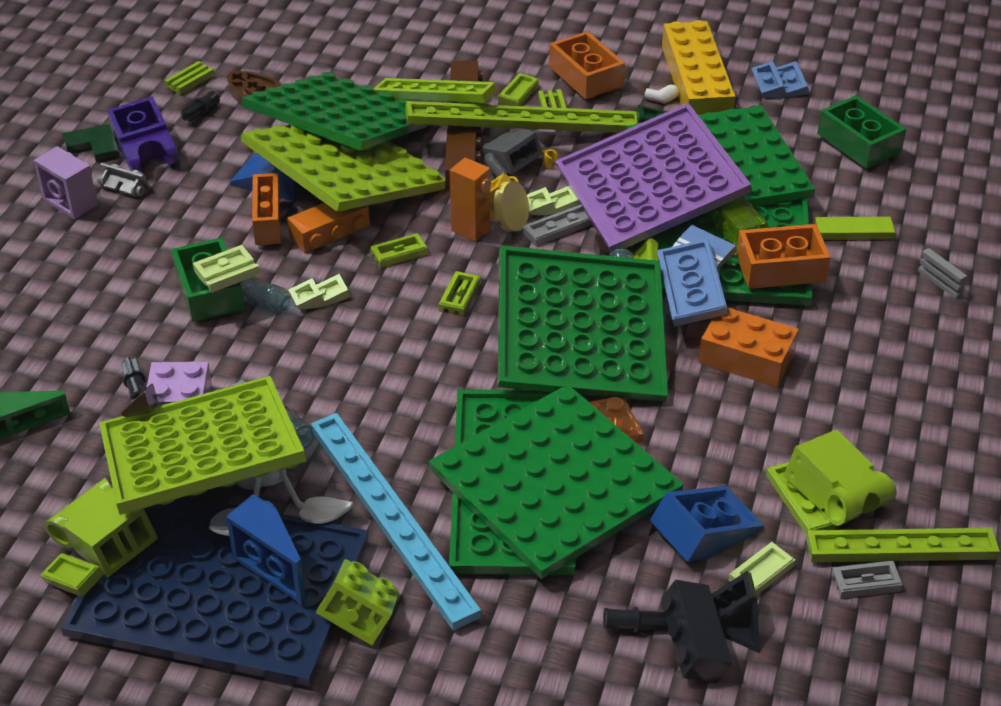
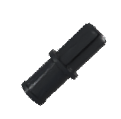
(200, 106)
(133, 377)
(634, 619)

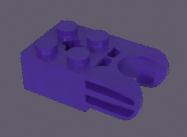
(142, 133)

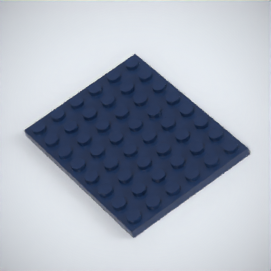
(206, 608)

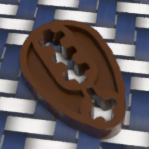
(246, 82)

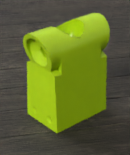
(838, 478)
(98, 531)

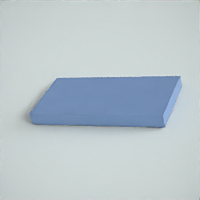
(692, 282)

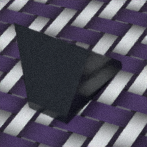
(738, 611)

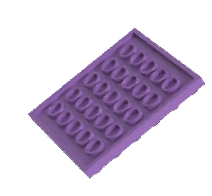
(652, 177)

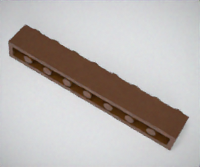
(462, 141)

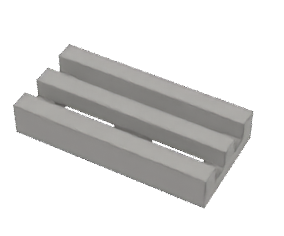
(947, 277)
(867, 583)

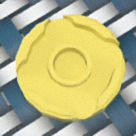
(511, 206)

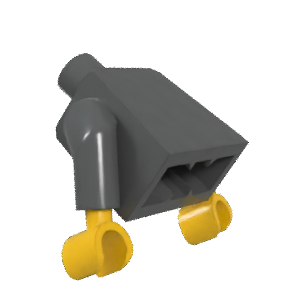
(514, 151)

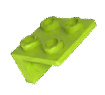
(359, 601)

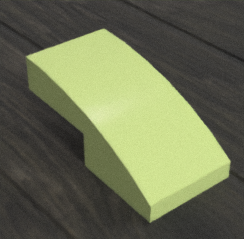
(546, 204)
(309, 295)

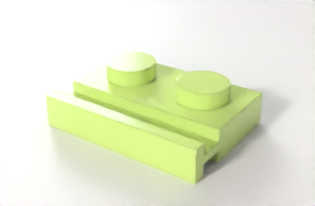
(226, 268)

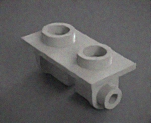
(132, 181)

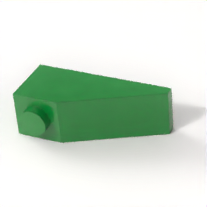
(30, 409)

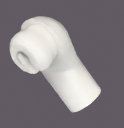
(663, 95)

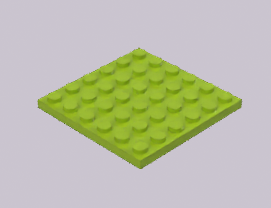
(340, 173)
(199, 445)

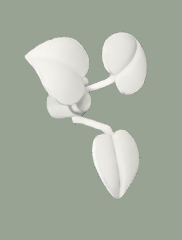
(313, 510)

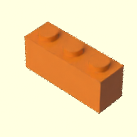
(470, 199)
(266, 209)
(324, 225)

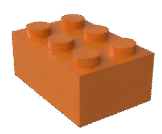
(586, 65)
(782, 256)
(749, 346)

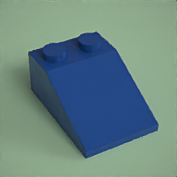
(289, 188)
(704, 521)
(265, 546)

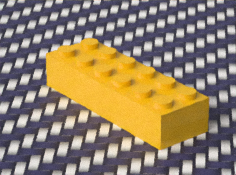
(697, 67)

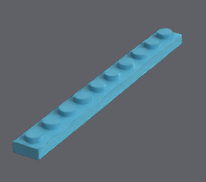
(397, 523)

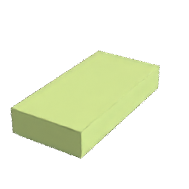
(765, 566)

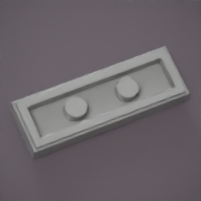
(557, 225)

